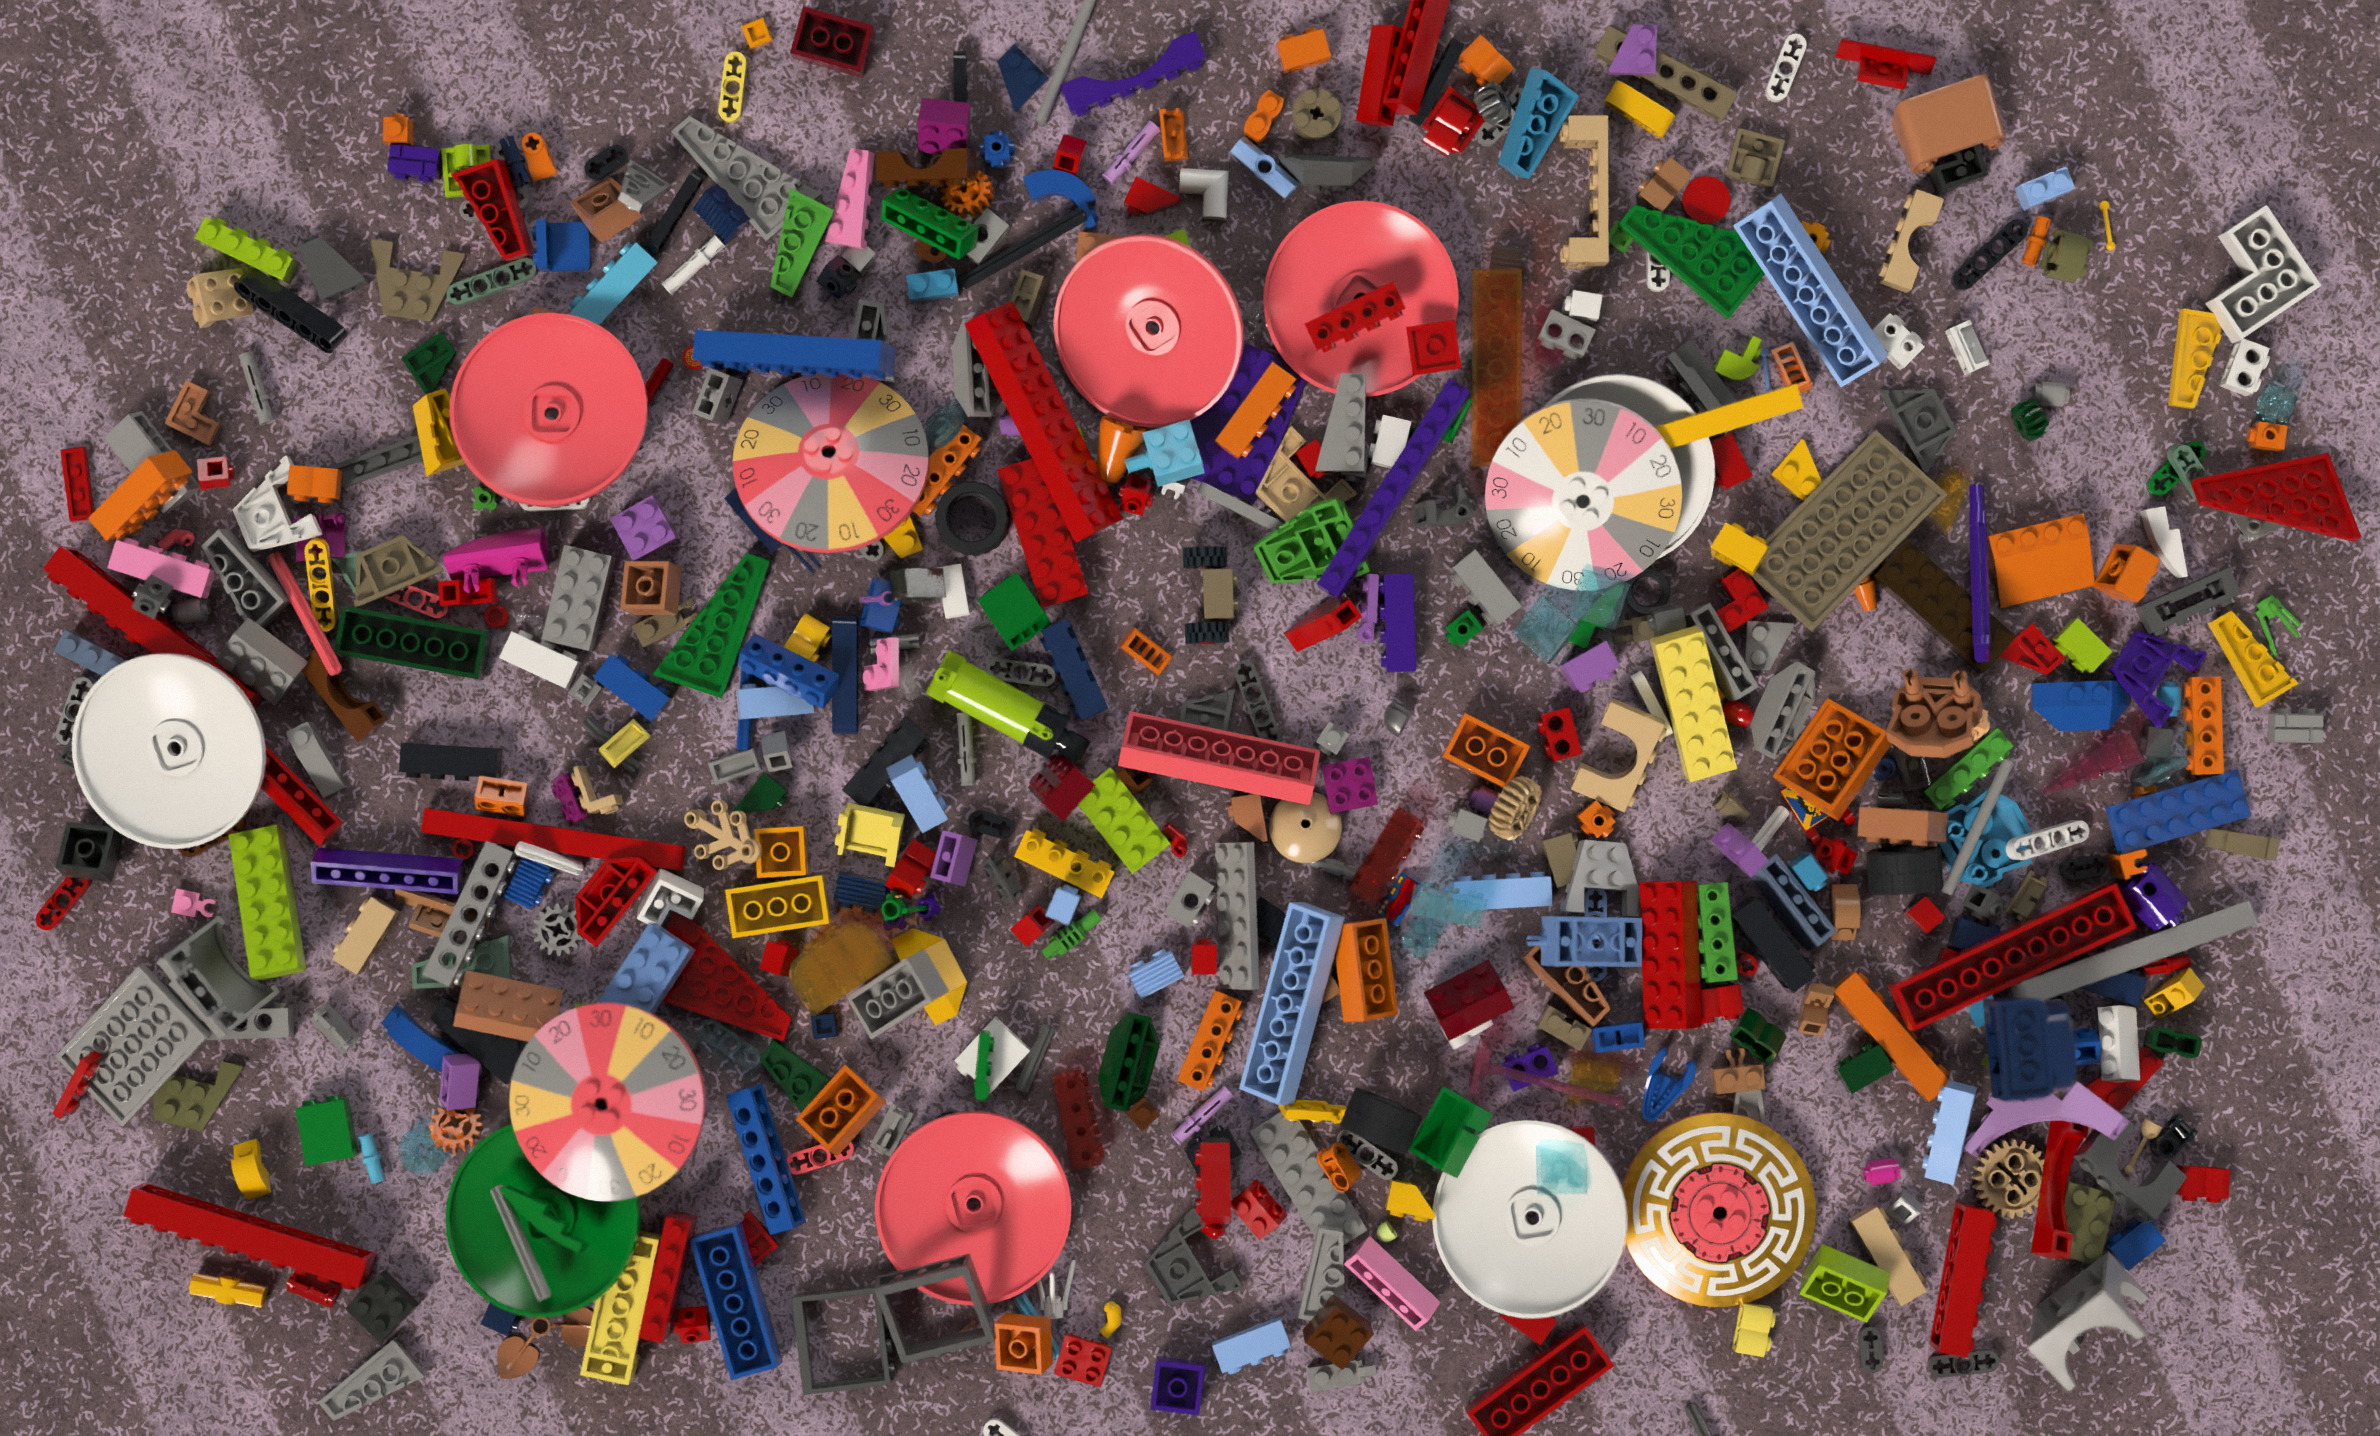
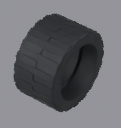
(963, 490)
(1904, 870)
(1381, 1121)

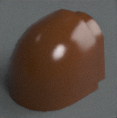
(929, 252)

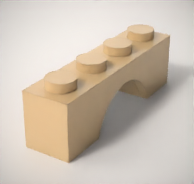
(1900, 269)

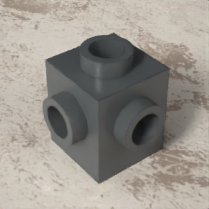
(152, 597)
(1984, 902)

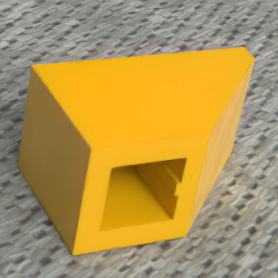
(2174, 993)
(1407, 1199)

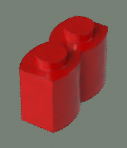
(1447, 128)
(1721, 1001)
(2204, 1182)

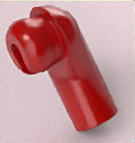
(1177, 838)
(1213, 1231)

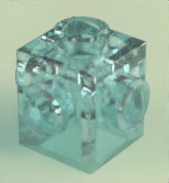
(2275, 404)
(1426, 946)

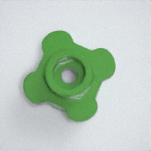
(479, 503)

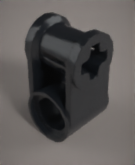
(2177, 1135)

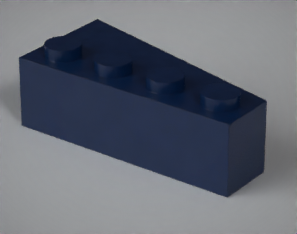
(1074, 669)

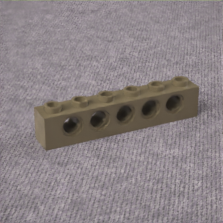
(1673, 85)

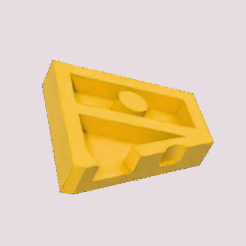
(1798, 472)

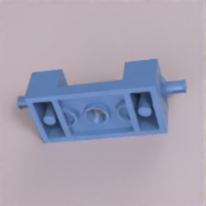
(1569, 941)

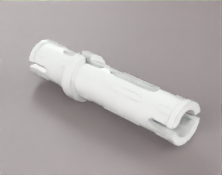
(695, 263)

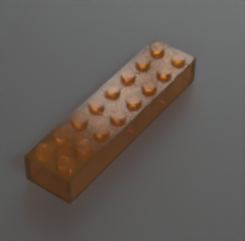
(1494, 359)

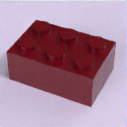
(832, 42)
(1060, 786)
(1469, 1000)

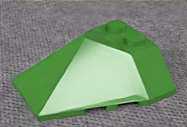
(1306, 543)

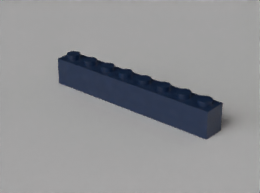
(2123, 987)

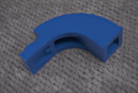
(1060, 183)
(417, 1039)

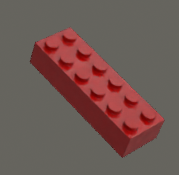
(1042, 535)
(1670, 955)
(1962, 1279)
(1540, 1385)

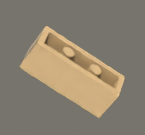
(365, 934)

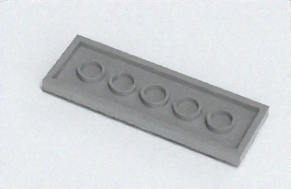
(1237, 915)
(1296, 1166)

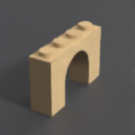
(1619, 788)

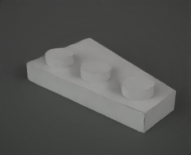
(641, 187)

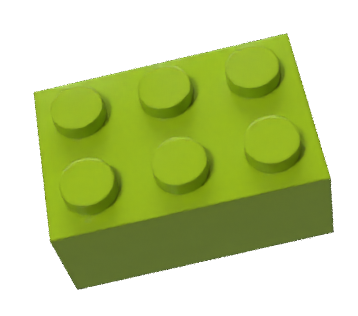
(1844, 1283)

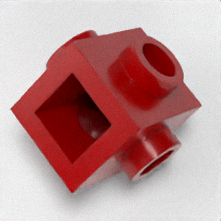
(1136, 494)
(1835, 855)
(693, 1324)

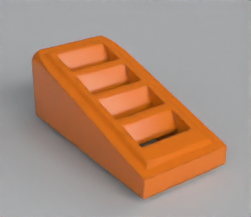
(1790, 347)
(1140, 657)

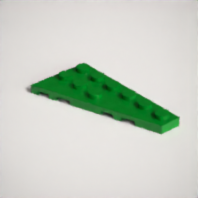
(712, 641)

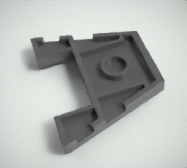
(1178, 1269)

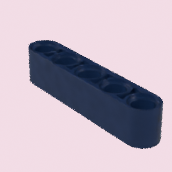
(846, 665)

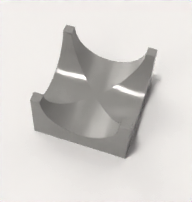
(2082, 1304)

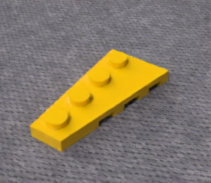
(2254, 666)

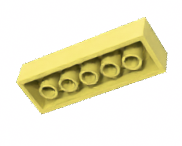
(1693, 703)

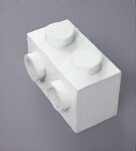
(1897, 340)

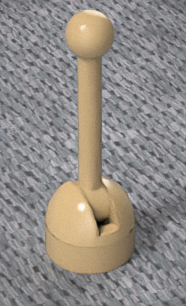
(2149, 1131)

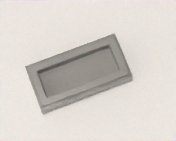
(734, 766)

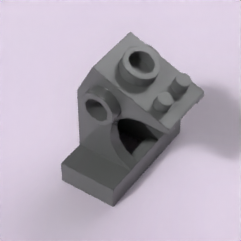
(1429, 515)

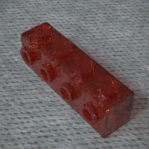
(1076, 1118)

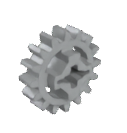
(554, 940)

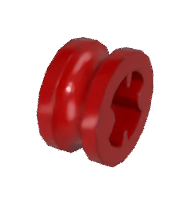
(455, 847)

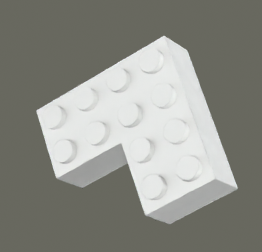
(2272, 272)

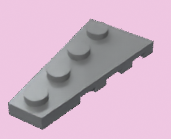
(1345, 434)
(1324, 1272)

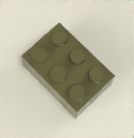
(2088, 1219)

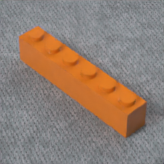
(1894, 1039)

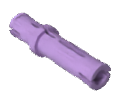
(1124, 160)
(1200, 1116)

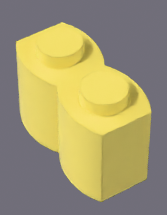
(1753, 1329)

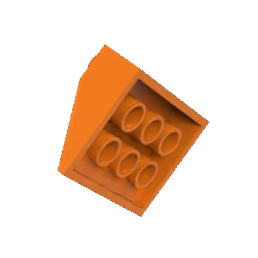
(2041, 560)
(1833, 758)

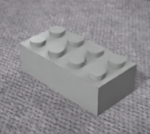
(578, 598)
(897, 994)

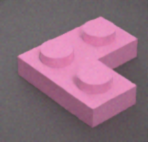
(886, 671)

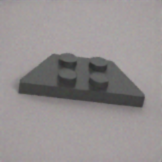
(1921, 423)

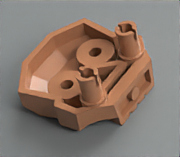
(1934, 715)

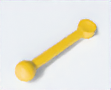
(2104, 205)

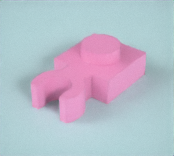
(190, 902)

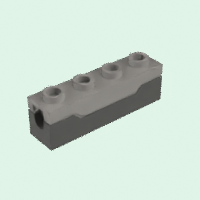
(1698, 378)

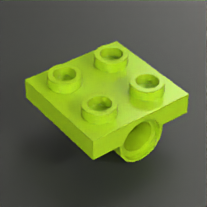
(461, 158)

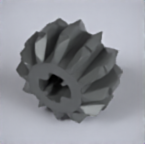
(1492, 103)

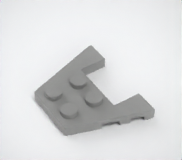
(1602, 867)

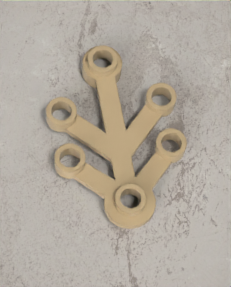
(725, 836)

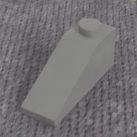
(315, 758)

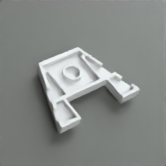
(265, 518)

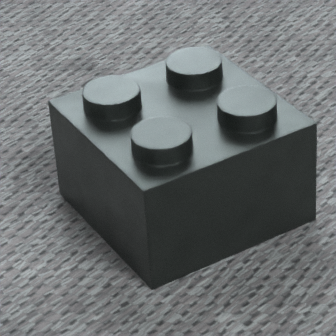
(89, 852)
(382, 1306)

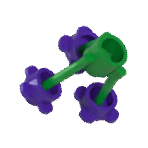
(894, 909)

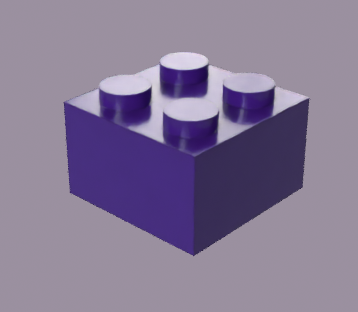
(1177, 1385)

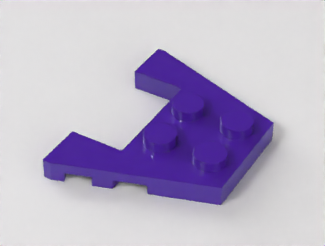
(2143, 665)

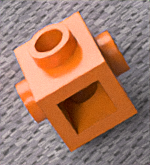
(1588, 816)

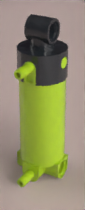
(1005, 708)

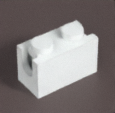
(1390, 440)

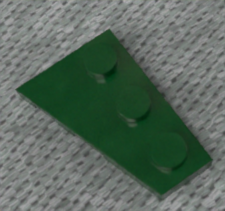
(794, 1074)

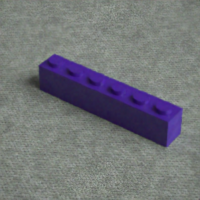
(387, 870)

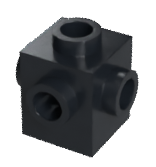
(838, 277)

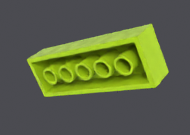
(267, 903)

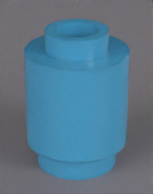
(2171, 696)

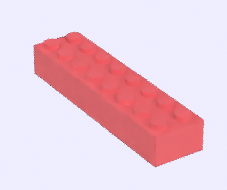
(1219, 758)

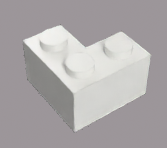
(669, 893)

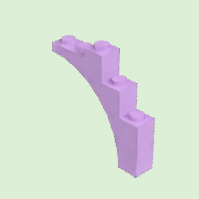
(2077, 1107)

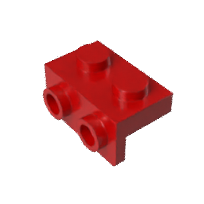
(1258, 1209)

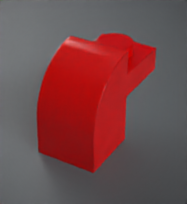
(452, 593)

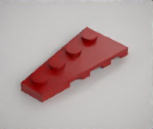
(2119, 1093)

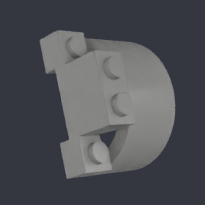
(212, 982)

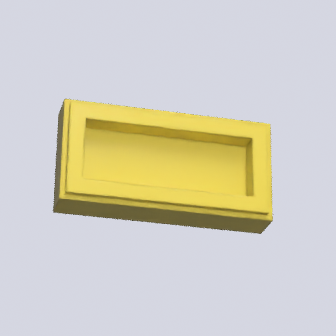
(624, 743)

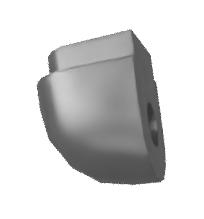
(1397, 717)

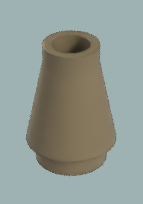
(1729, 806)

